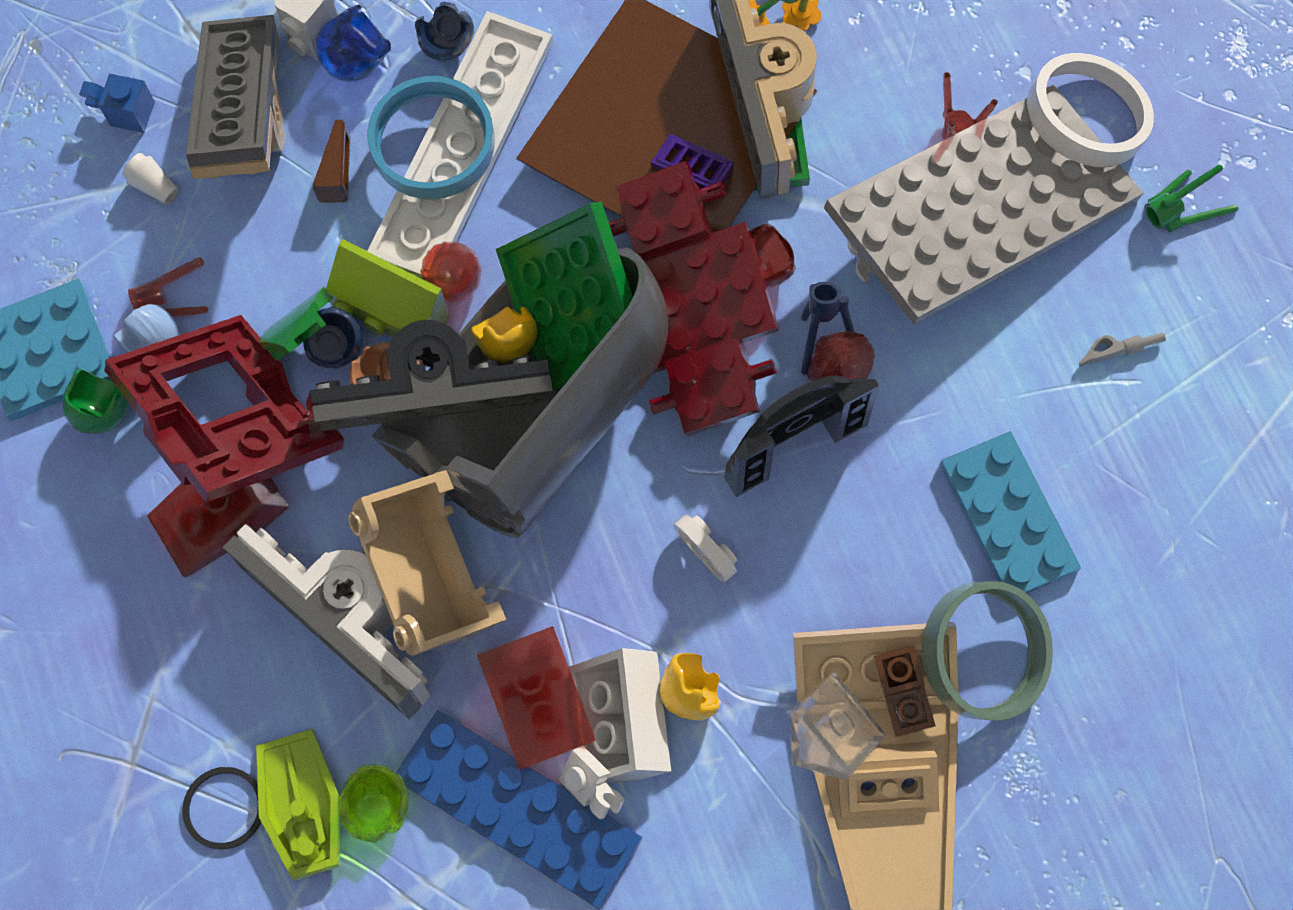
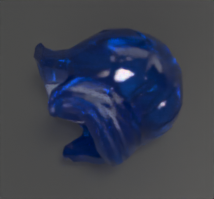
(351, 46)

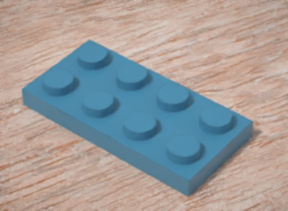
(1009, 514)

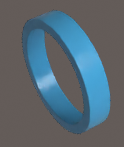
(422, 88)

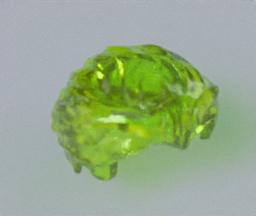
(373, 803)

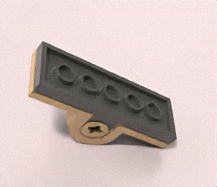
(771, 85)
(235, 99)

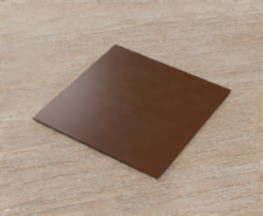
(628, 95)

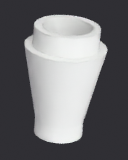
(150, 179)

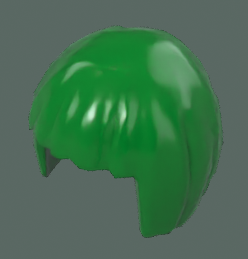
(93, 403)

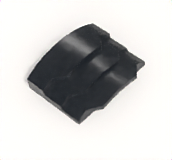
(836, 401)

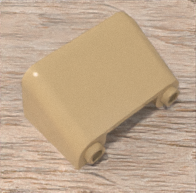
(421, 565)

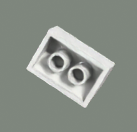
(625, 713)

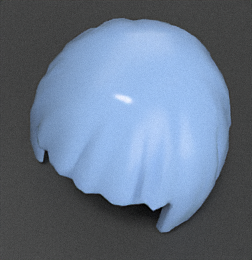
(145, 327)

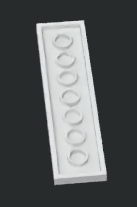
(501, 71)

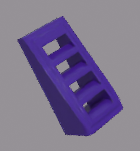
(710, 160)

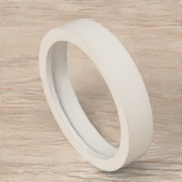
(1068, 142)

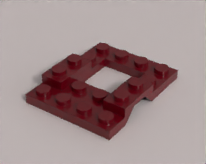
(233, 448)

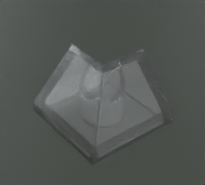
(832, 730)

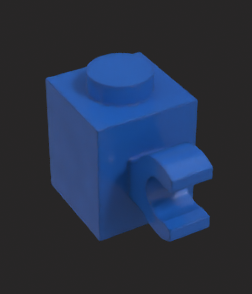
(123, 101)

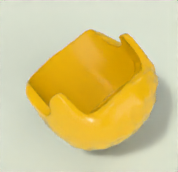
(506, 335)
(689, 689)

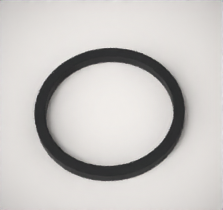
(186, 808)

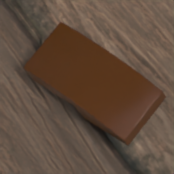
(904, 691)

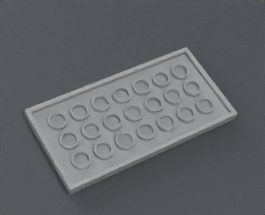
(976, 208)

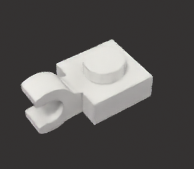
(587, 783)

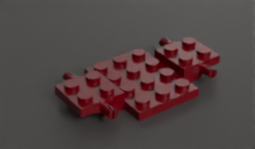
(710, 295)

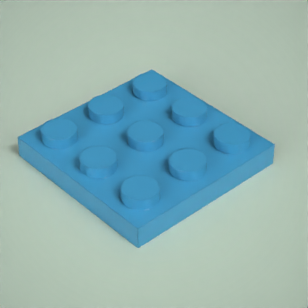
(44, 346)

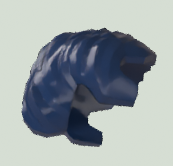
(446, 33)

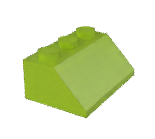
(381, 292)

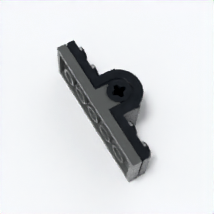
(415, 393)

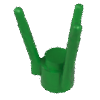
(1167, 207)

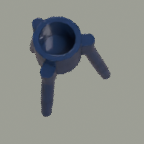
(823, 305)

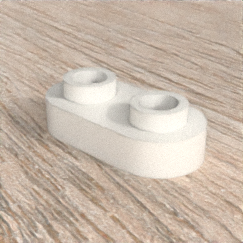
(716, 558)

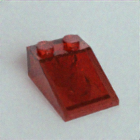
(199, 530)
(536, 697)

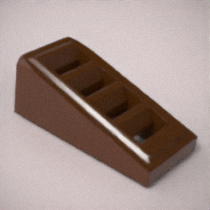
(332, 176)

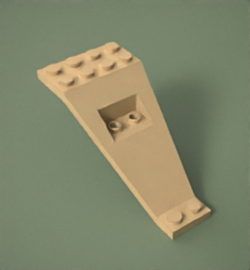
(891, 838)

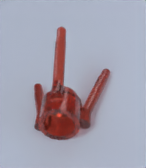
(959, 120)
(153, 293)

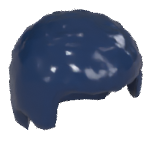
(337, 341)

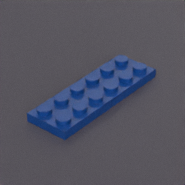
(518, 809)

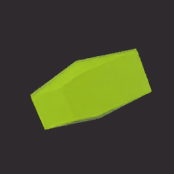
(299, 804)

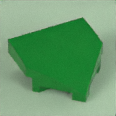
(295, 326)

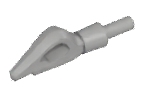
(1118, 348)

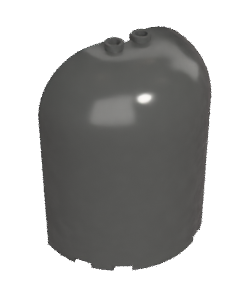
(519, 456)

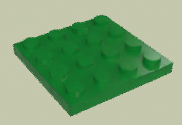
(569, 284)

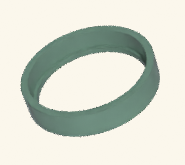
(1039, 651)

